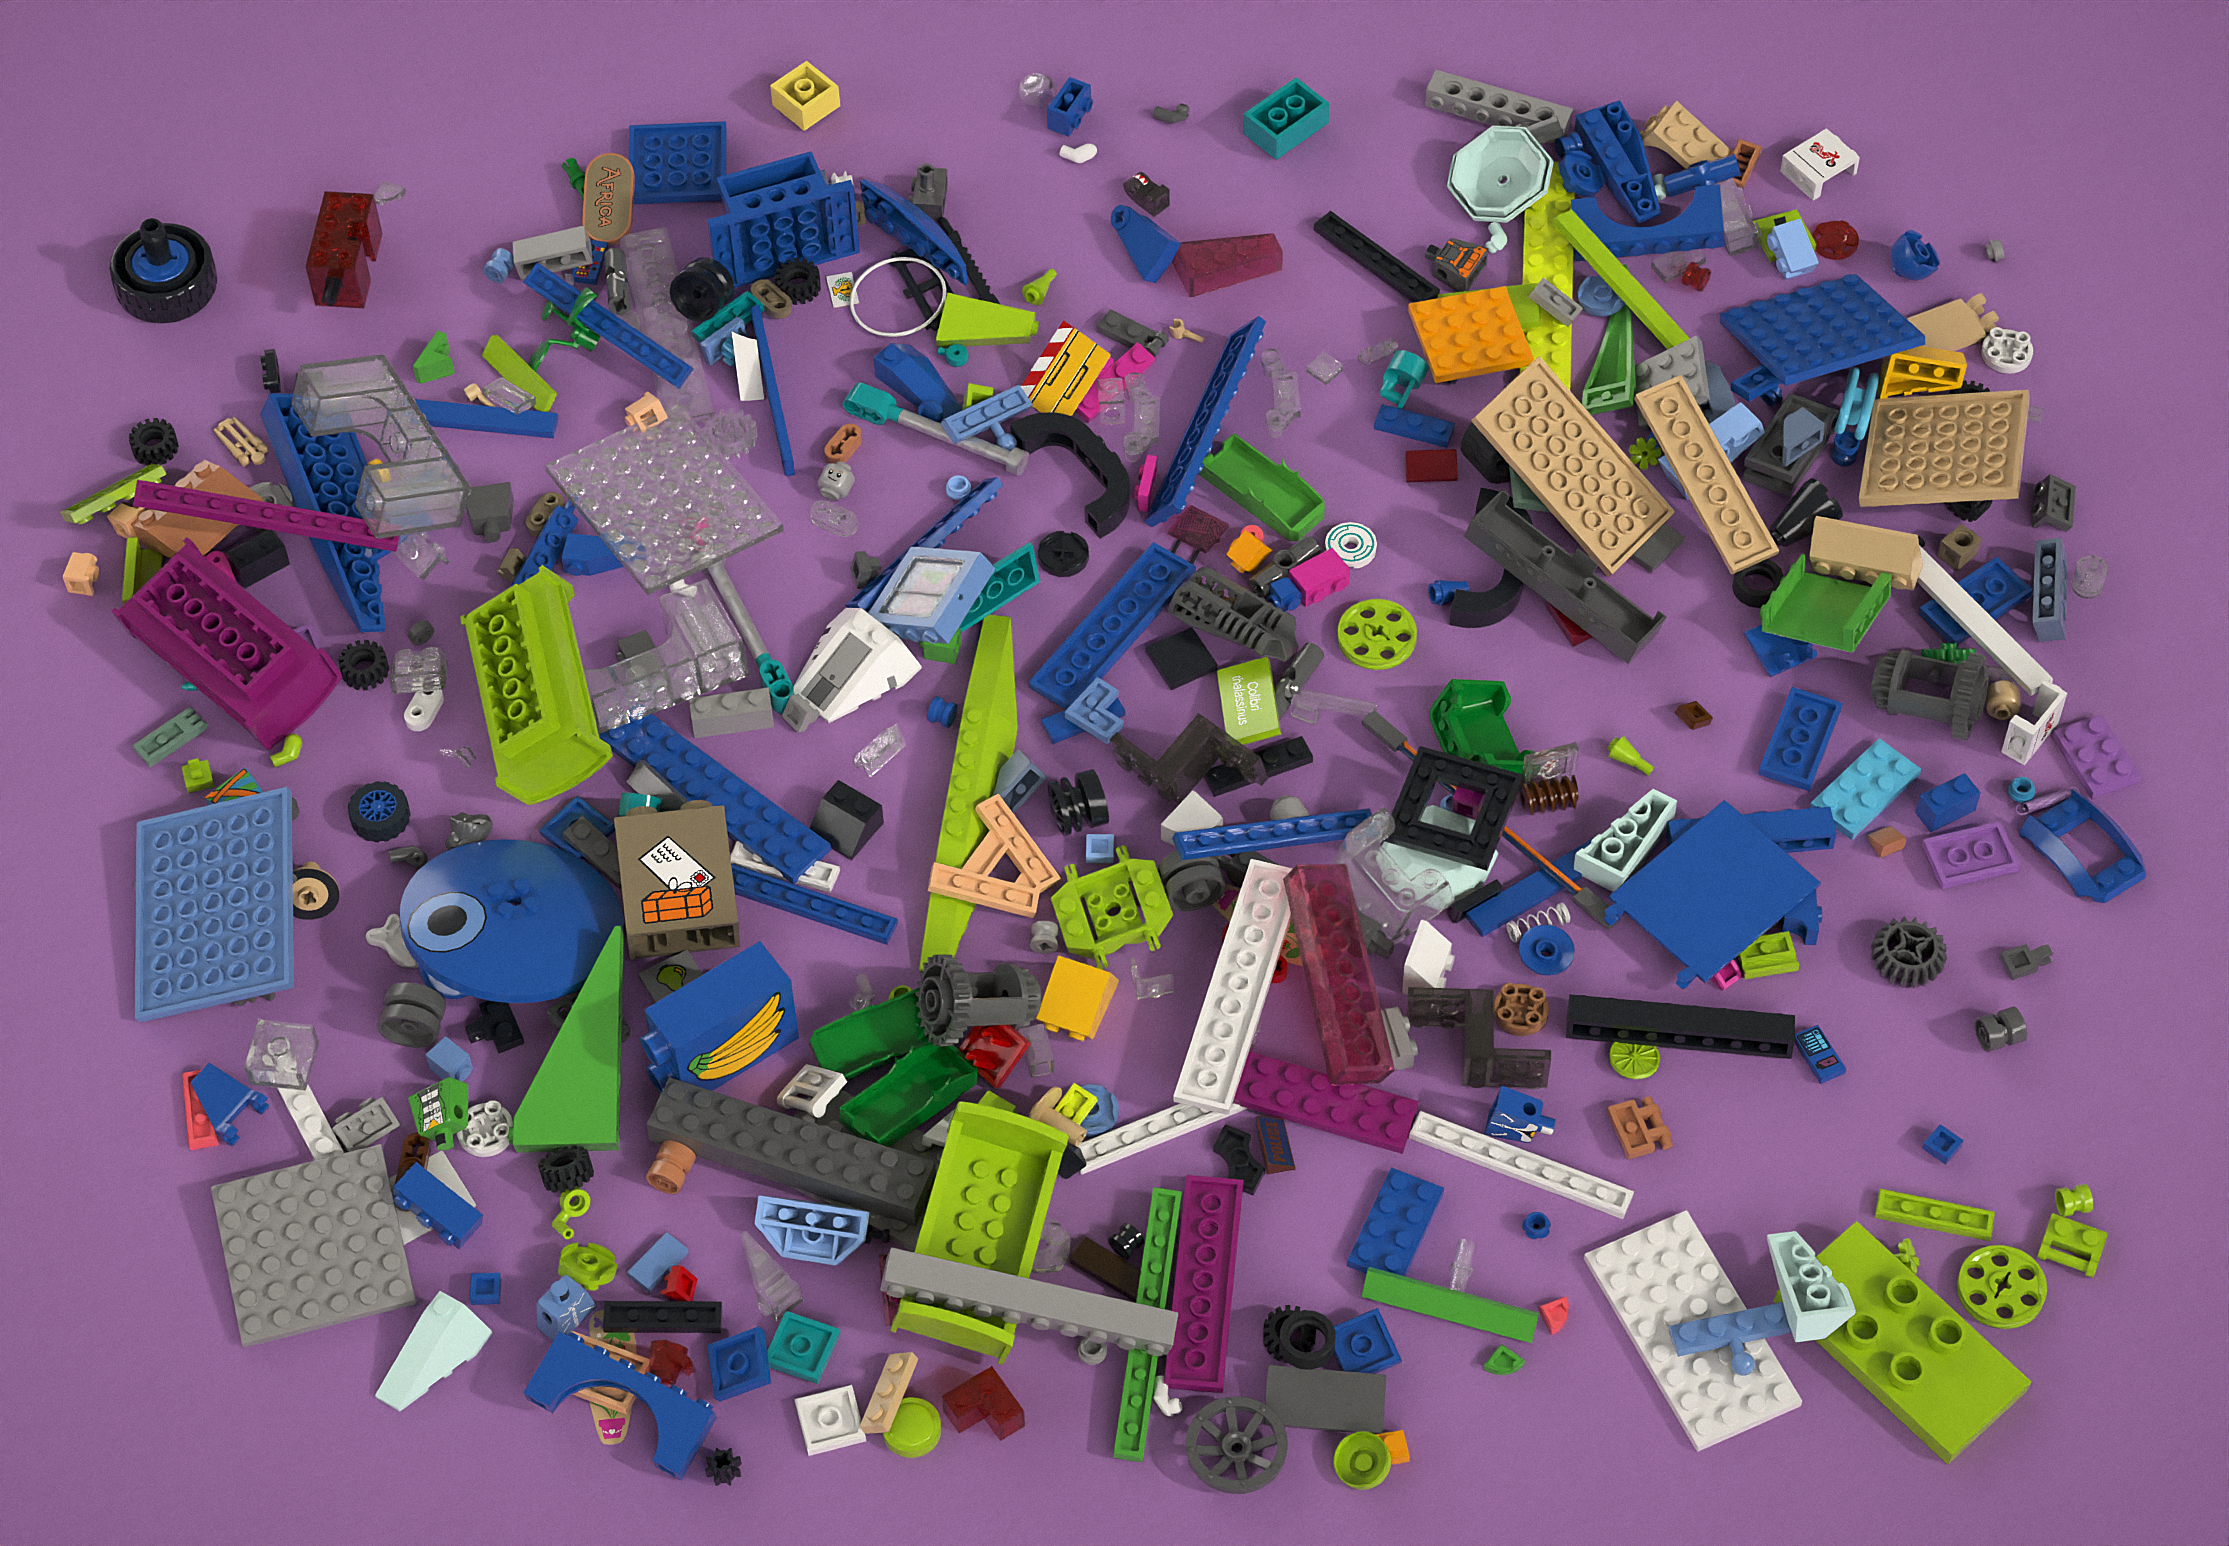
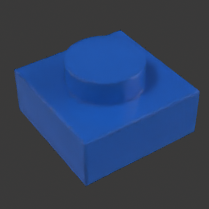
(1942, 1144)
(485, 1288)

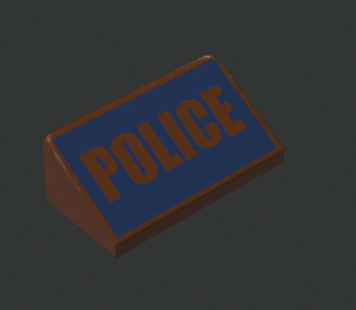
(1274, 1144)

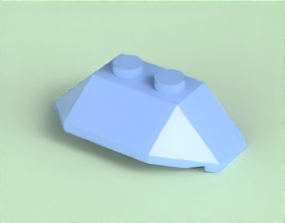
(811, 1228)

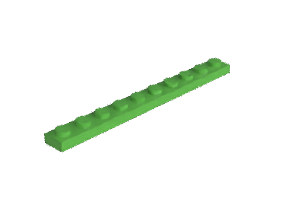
(1151, 1292)

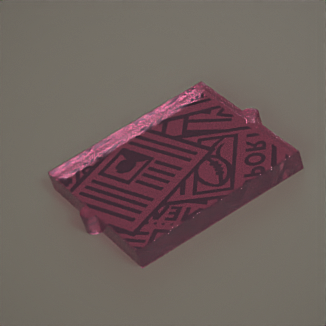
(1198, 529)

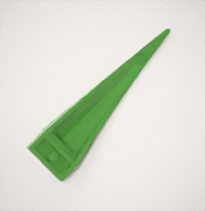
(1613, 374)

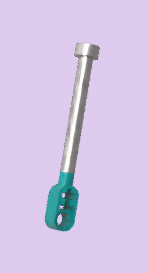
(878, 406)
(768, 668)

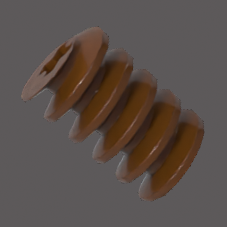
(1549, 794)

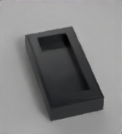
(1460, 908)

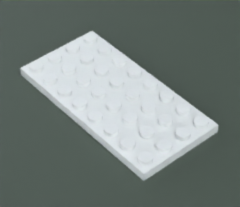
(1670, 1279)

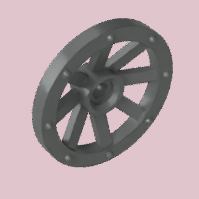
(1236, 1440)

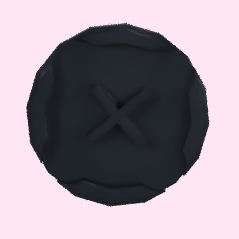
(1063, 554)

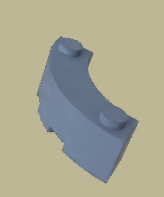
(1719, 391)

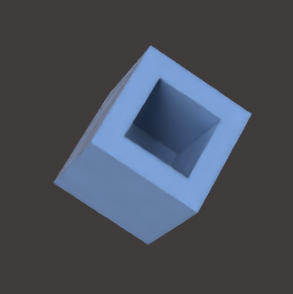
(449, 1060)

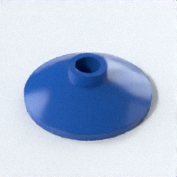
(1550, 940)

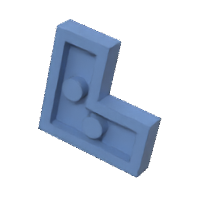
(1090, 711)

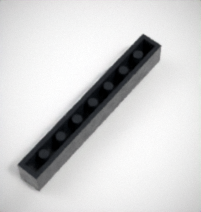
(1680, 1026)

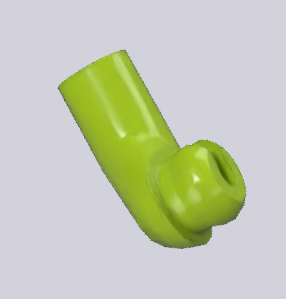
(290, 750)

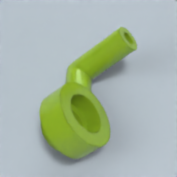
(573, 1209)

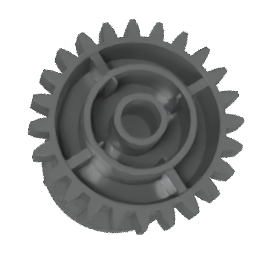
(1966, 697)
(960, 999)

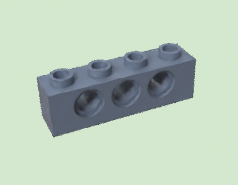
(2050, 590)

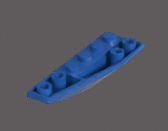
(1619, 150)
(912, 228)

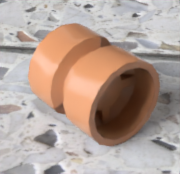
(672, 1164)

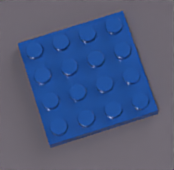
(678, 161)

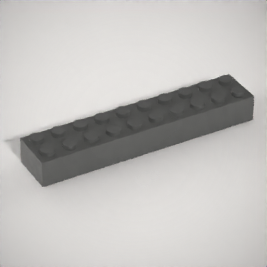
(793, 1151)

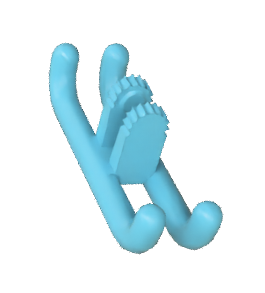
(1857, 404)

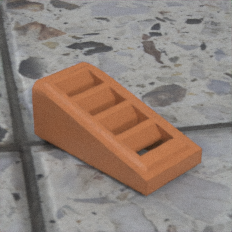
(1749, 149)

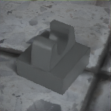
(864, 568)

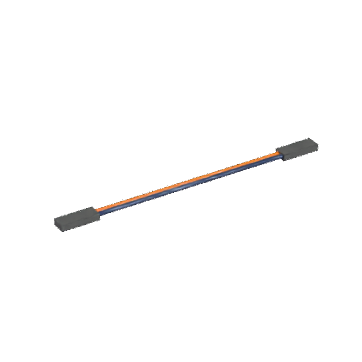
(1584, 898)

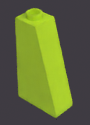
(983, 323)

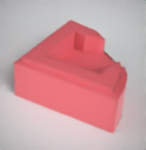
(1555, 1314)

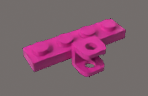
(1136, 360)

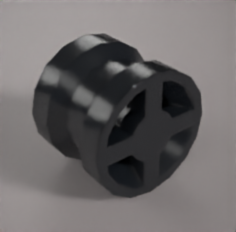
(1126, 1241)

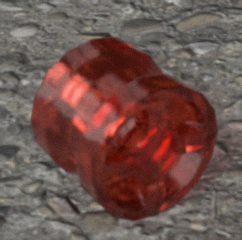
(1696, 276)

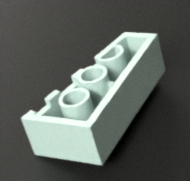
(1627, 843)

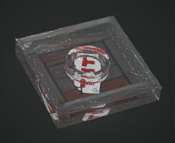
(1551, 763)

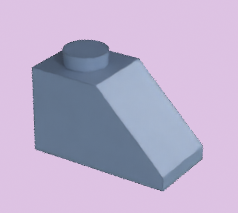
(1800, 434)
(1018, 780)

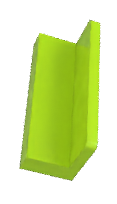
(139, 567)

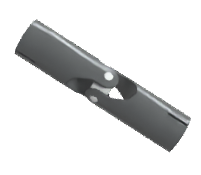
(617, 283)
(1297, 675)

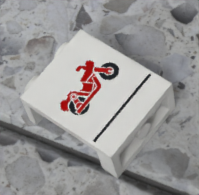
(1817, 162)
(2025, 738)

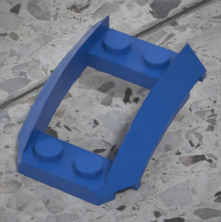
(2072, 812)

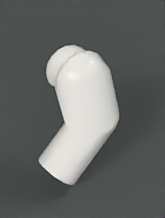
(1079, 154)

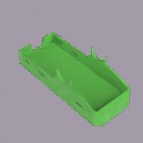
(1265, 488)

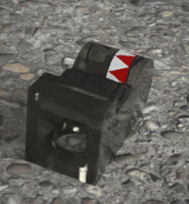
(1147, 193)

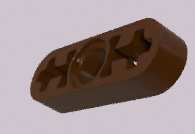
(407, 1155)

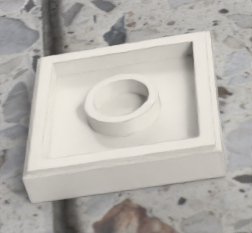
(830, 1420)

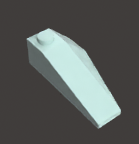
(1810, 1294)
(438, 1344)

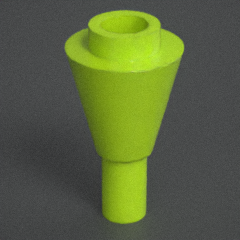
(1036, 290)
(1624, 752)

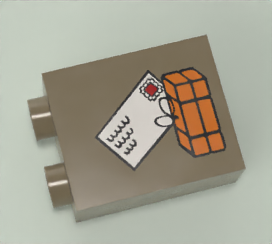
(676, 880)

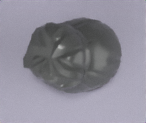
(468, 829)

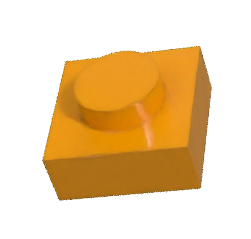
(1397, 1445)

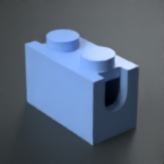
(1792, 249)

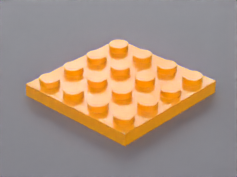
(1470, 334)

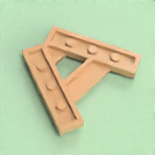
(973, 880)

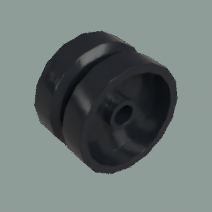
(701, 289)

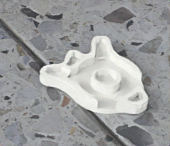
(391, 940)

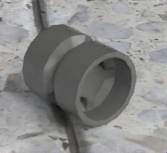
(1999, 1029)

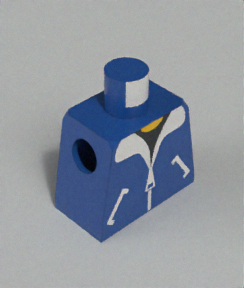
(1517, 1117)

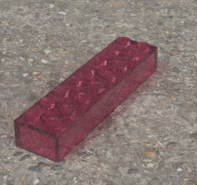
(1338, 974)

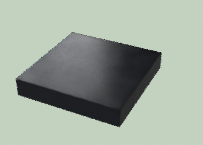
(1181, 658)

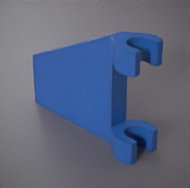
(224, 1100)

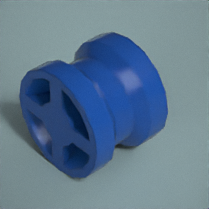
(1565, 145)
(942, 712)

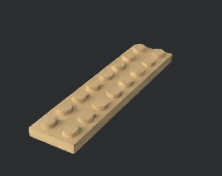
(1706, 474)

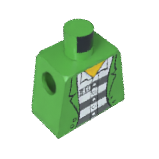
(441, 1111)

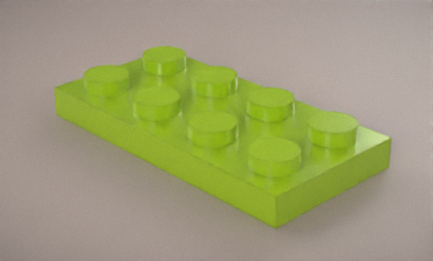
(106, 498)

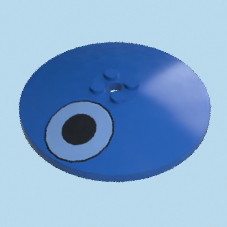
(480, 944)

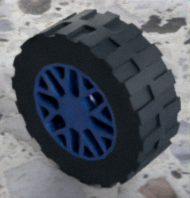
(379, 811)

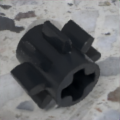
(721, 1460)

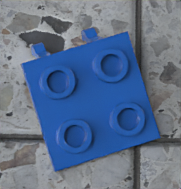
(1778, 652)

